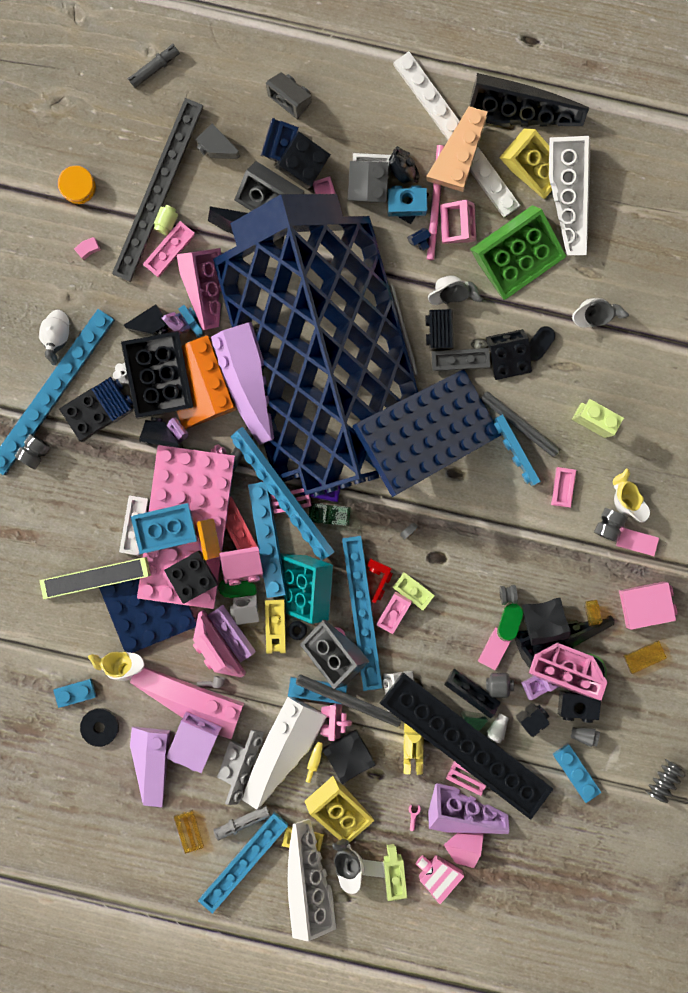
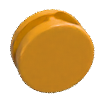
(76, 184)

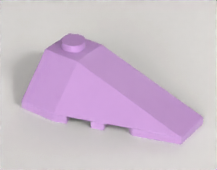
(149, 755)
(462, 814)

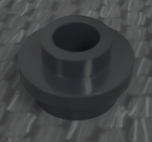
(293, 635)

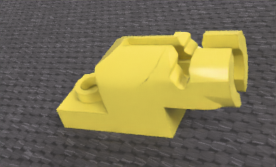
(413, 749)

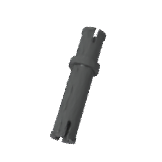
(154, 65)

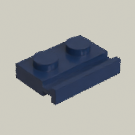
(278, 139)

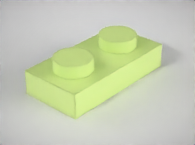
(413, 590)

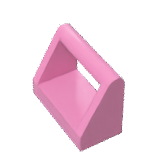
(468, 224)

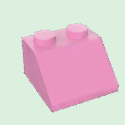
(241, 566)

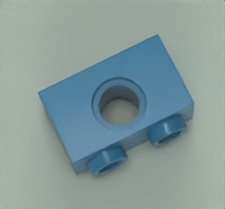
(398, 208)

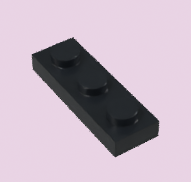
(472, 693)

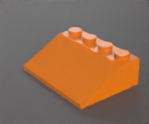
(206, 384)

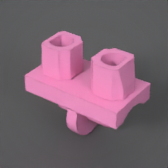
(337, 722)

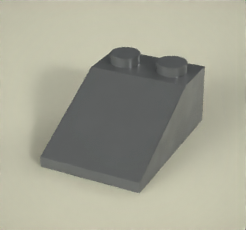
(334, 654)

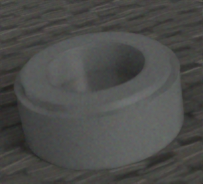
(409, 531)

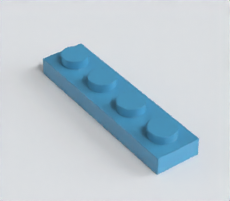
(519, 456)

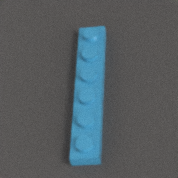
(267, 540)
(243, 862)

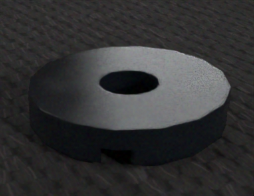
(96, 738)

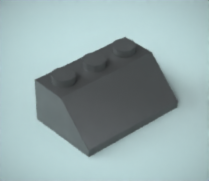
(261, 186)

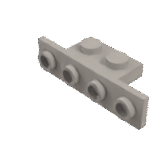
(238, 764)

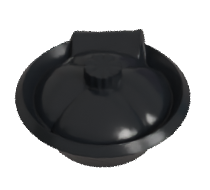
(403, 166)

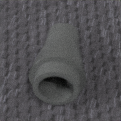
(586, 736)

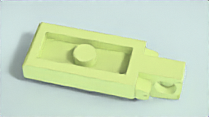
(394, 874)

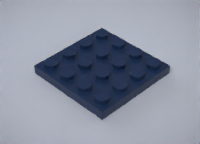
(142, 620)

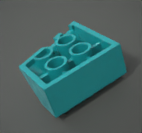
(307, 587)

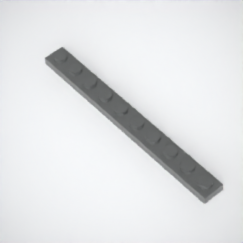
(157, 189)

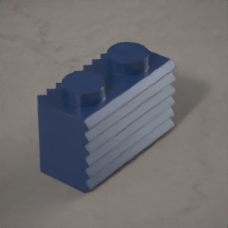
(113, 399)

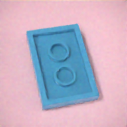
(164, 528)

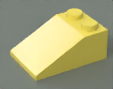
(530, 161)
(338, 810)

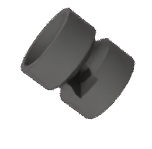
(32, 451)
(610, 524)

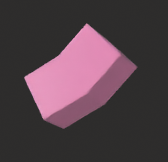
(87, 248)

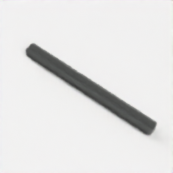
(348, 700)

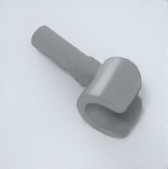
(217, 682)

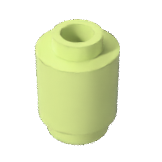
(165, 220)

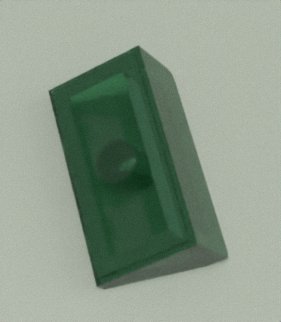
(475, 719)

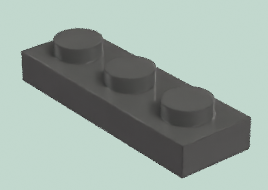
(460, 359)

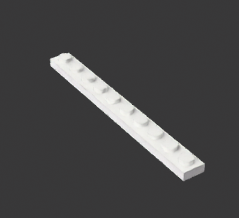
(447, 122)

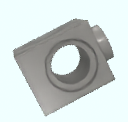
(245, 609)

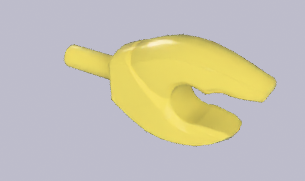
(314, 760)

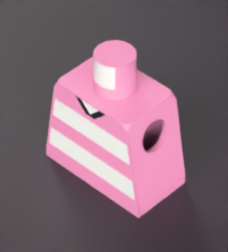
(439, 876)

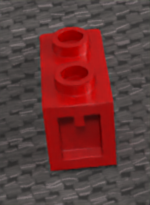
(377, 567)

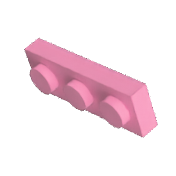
(168, 249)

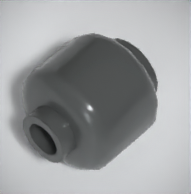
(499, 685)

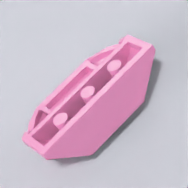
(214, 648)
(569, 670)

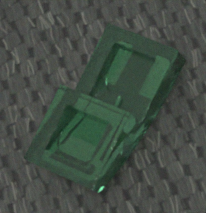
(329, 514)

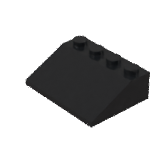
(157, 375)

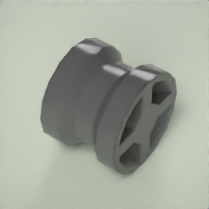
(508, 594)

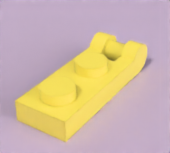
(275, 625)

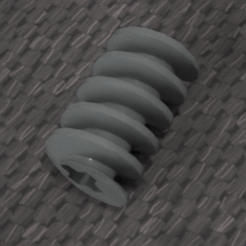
(666, 781)

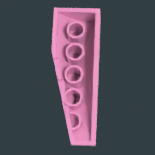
(186, 697)

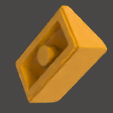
(208, 538)

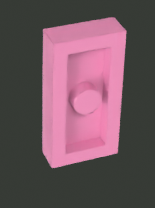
(394, 612)

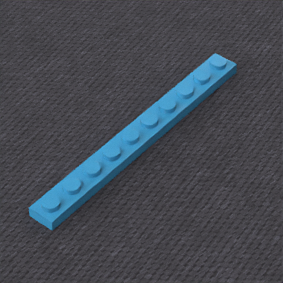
(54, 387)

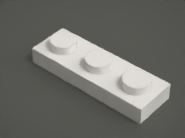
(135, 506)

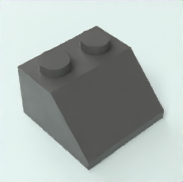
(288, 94)
(368, 181)

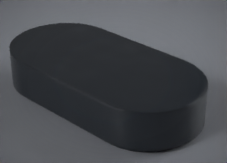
(541, 342)

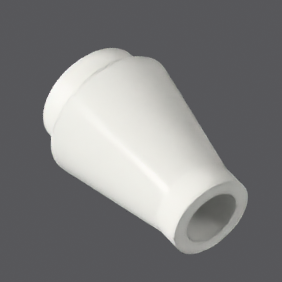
(498, 729)

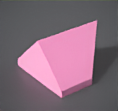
(465, 848)

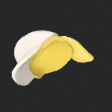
(628, 499)
(118, 665)

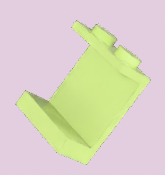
(597, 418)

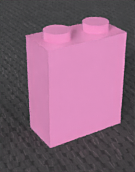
(648, 605)

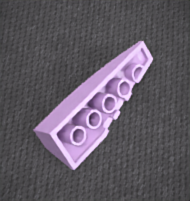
(242, 371)

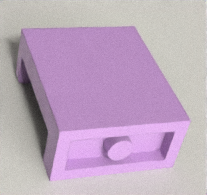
(193, 742)

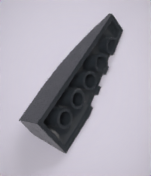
(523, 105)

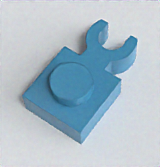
(190, 316)

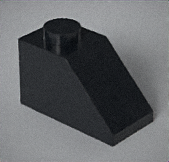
(148, 322)

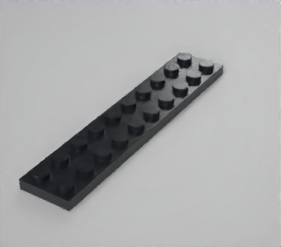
(466, 745)

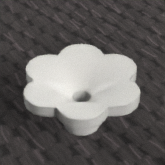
(123, 378)

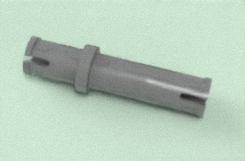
(241, 823)

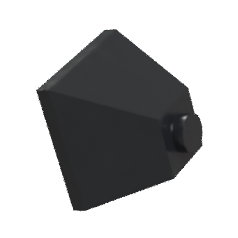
(157, 433)

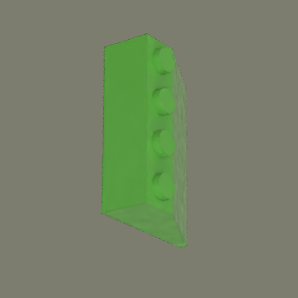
(518, 252)

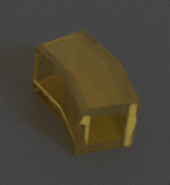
(593, 612)

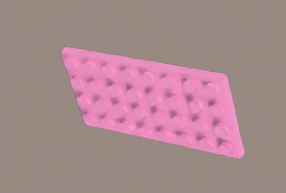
(205, 484)

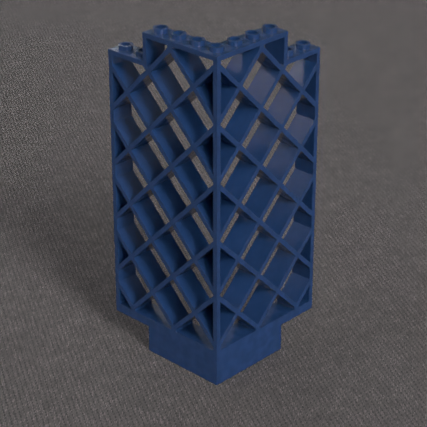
(320, 216)

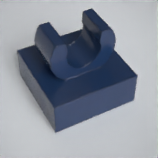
(419, 238)

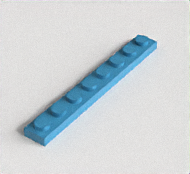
(282, 494)
(362, 611)

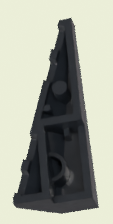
(578, 633)

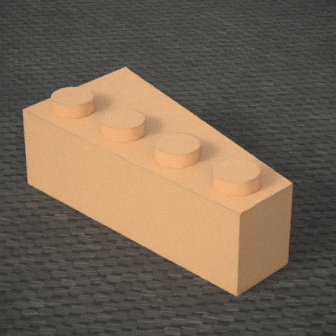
(457, 156)

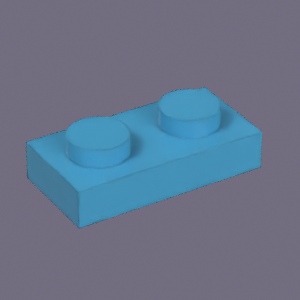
(74, 693)

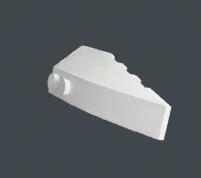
(570, 186)
(284, 747)
(308, 890)

